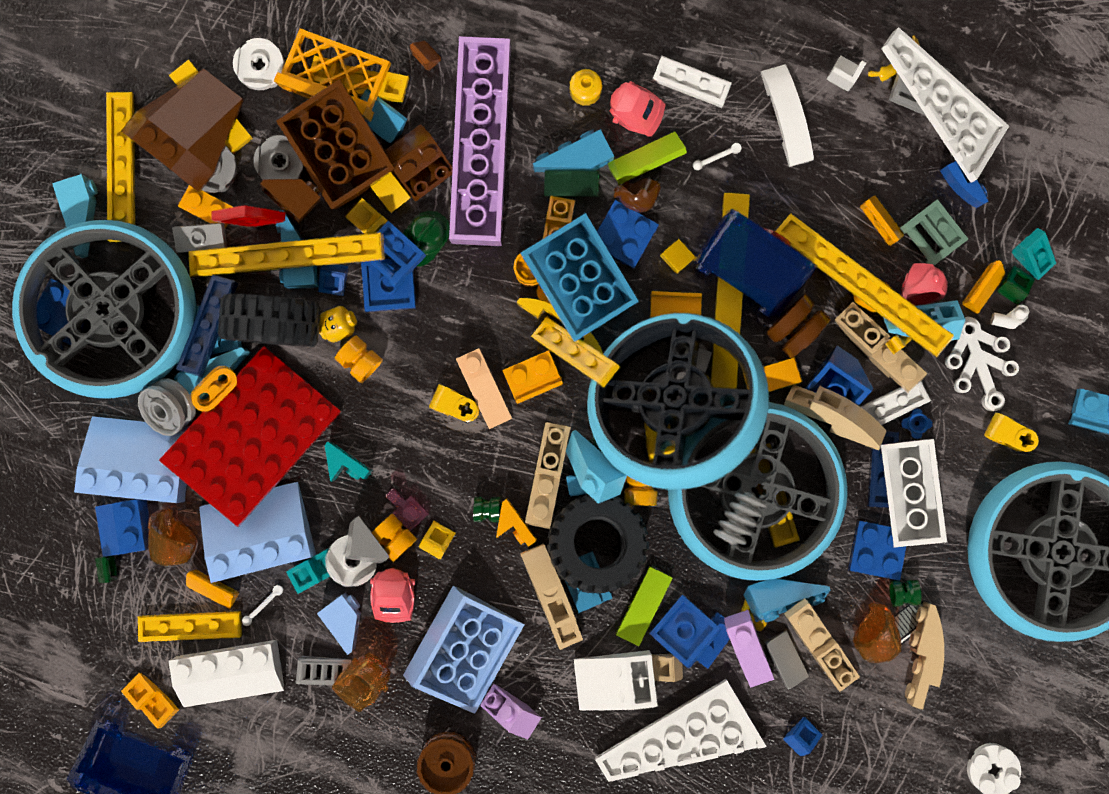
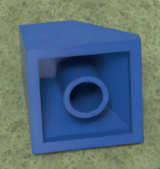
(842, 375)

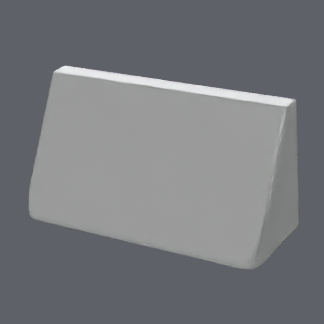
(786, 659)

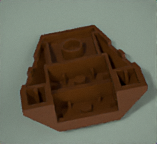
(188, 127)

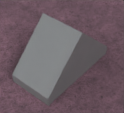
(363, 545)

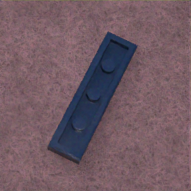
(205, 328)

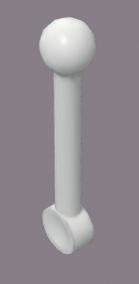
(735, 148)
(277, 590)

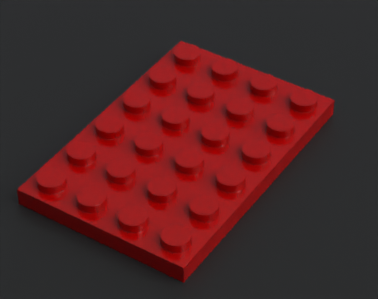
(250, 437)

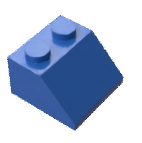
(123, 527)

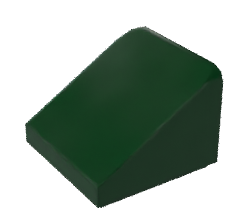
(1016, 285)
(106, 569)

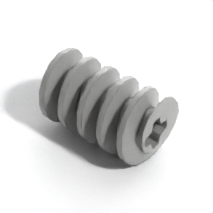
(740, 518)

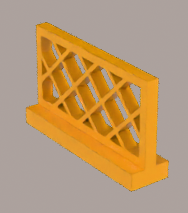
(308, 88)

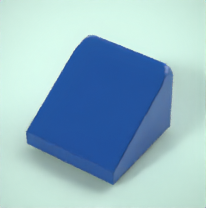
(333, 279)
(803, 737)

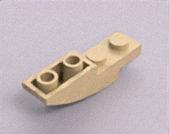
(871, 341)
(845, 416)
(547, 475)
(551, 596)
(929, 644)
(821, 645)

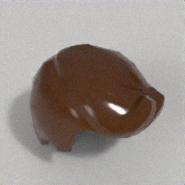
(639, 195)

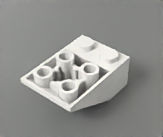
(616, 681)

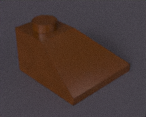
(292, 196)

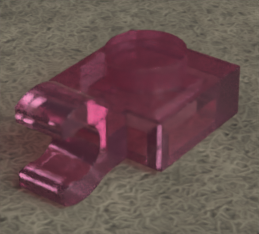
(409, 511)

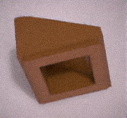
(425, 54)

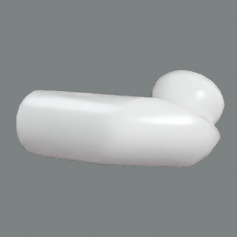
(1012, 319)

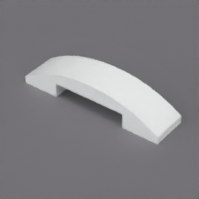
(789, 115)

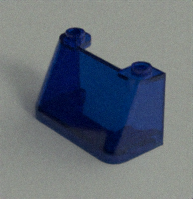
(754, 262)
(126, 766)

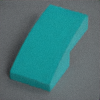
(309, 572)

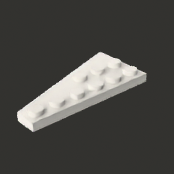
(957, 115)
(692, 733)

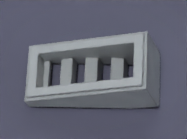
(324, 661)

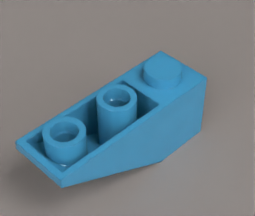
(585, 154)
(295, 277)
(777, 596)

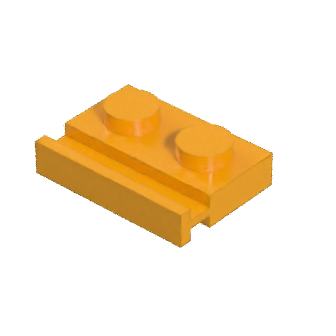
(674, 302)
(532, 377)

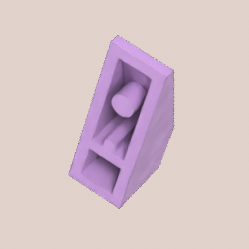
(748, 648)

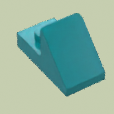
(1035, 254)
(338, 459)

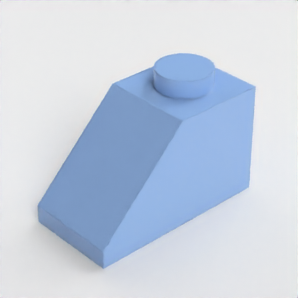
(343, 620)

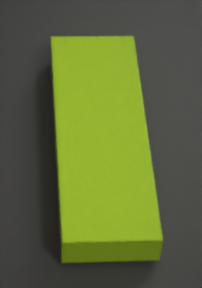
(647, 158)
(644, 606)

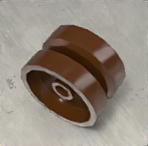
(798, 326)
(436, 775)

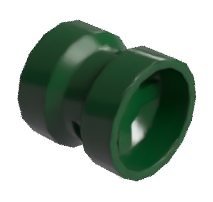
(486, 509)
(905, 593)

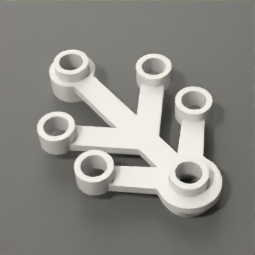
(978, 360)

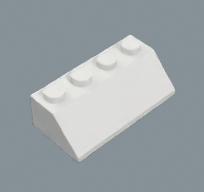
(913, 493)
(227, 673)

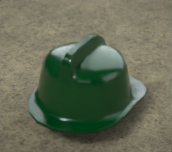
(429, 233)

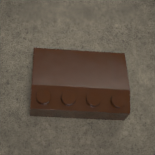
(336, 145)

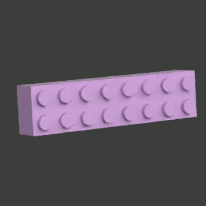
(480, 141)

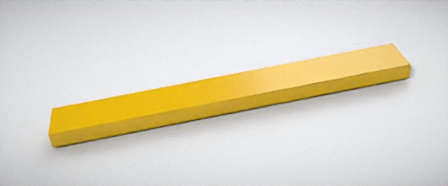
(287, 255)
(865, 286)
(728, 309)

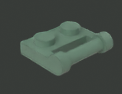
(940, 228)

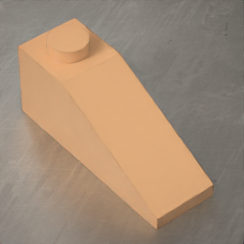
(484, 388)

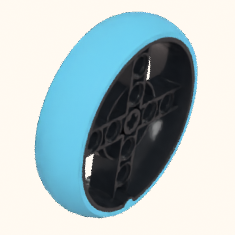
(684, 331)

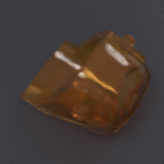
(169, 539)
(877, 635)
(362, 681)

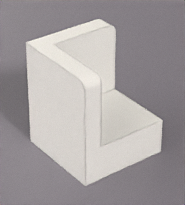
(845, 73)

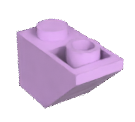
(510, 712)

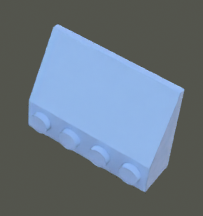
(124, 462)
(268, 537)
(463, 650)

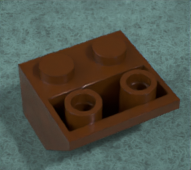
(419, 162)

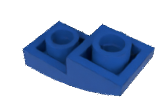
(972, 192)

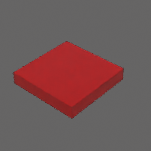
(248, 216)

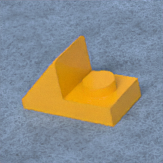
(510, 517)

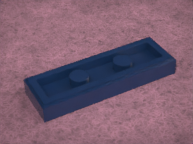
(877, 484)

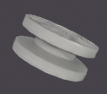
(166, 406)

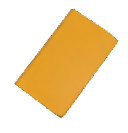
(882, 220)
(984, 287)
(215, 591)

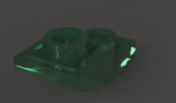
(571, 183)

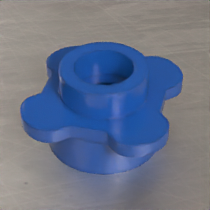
(924, 423)

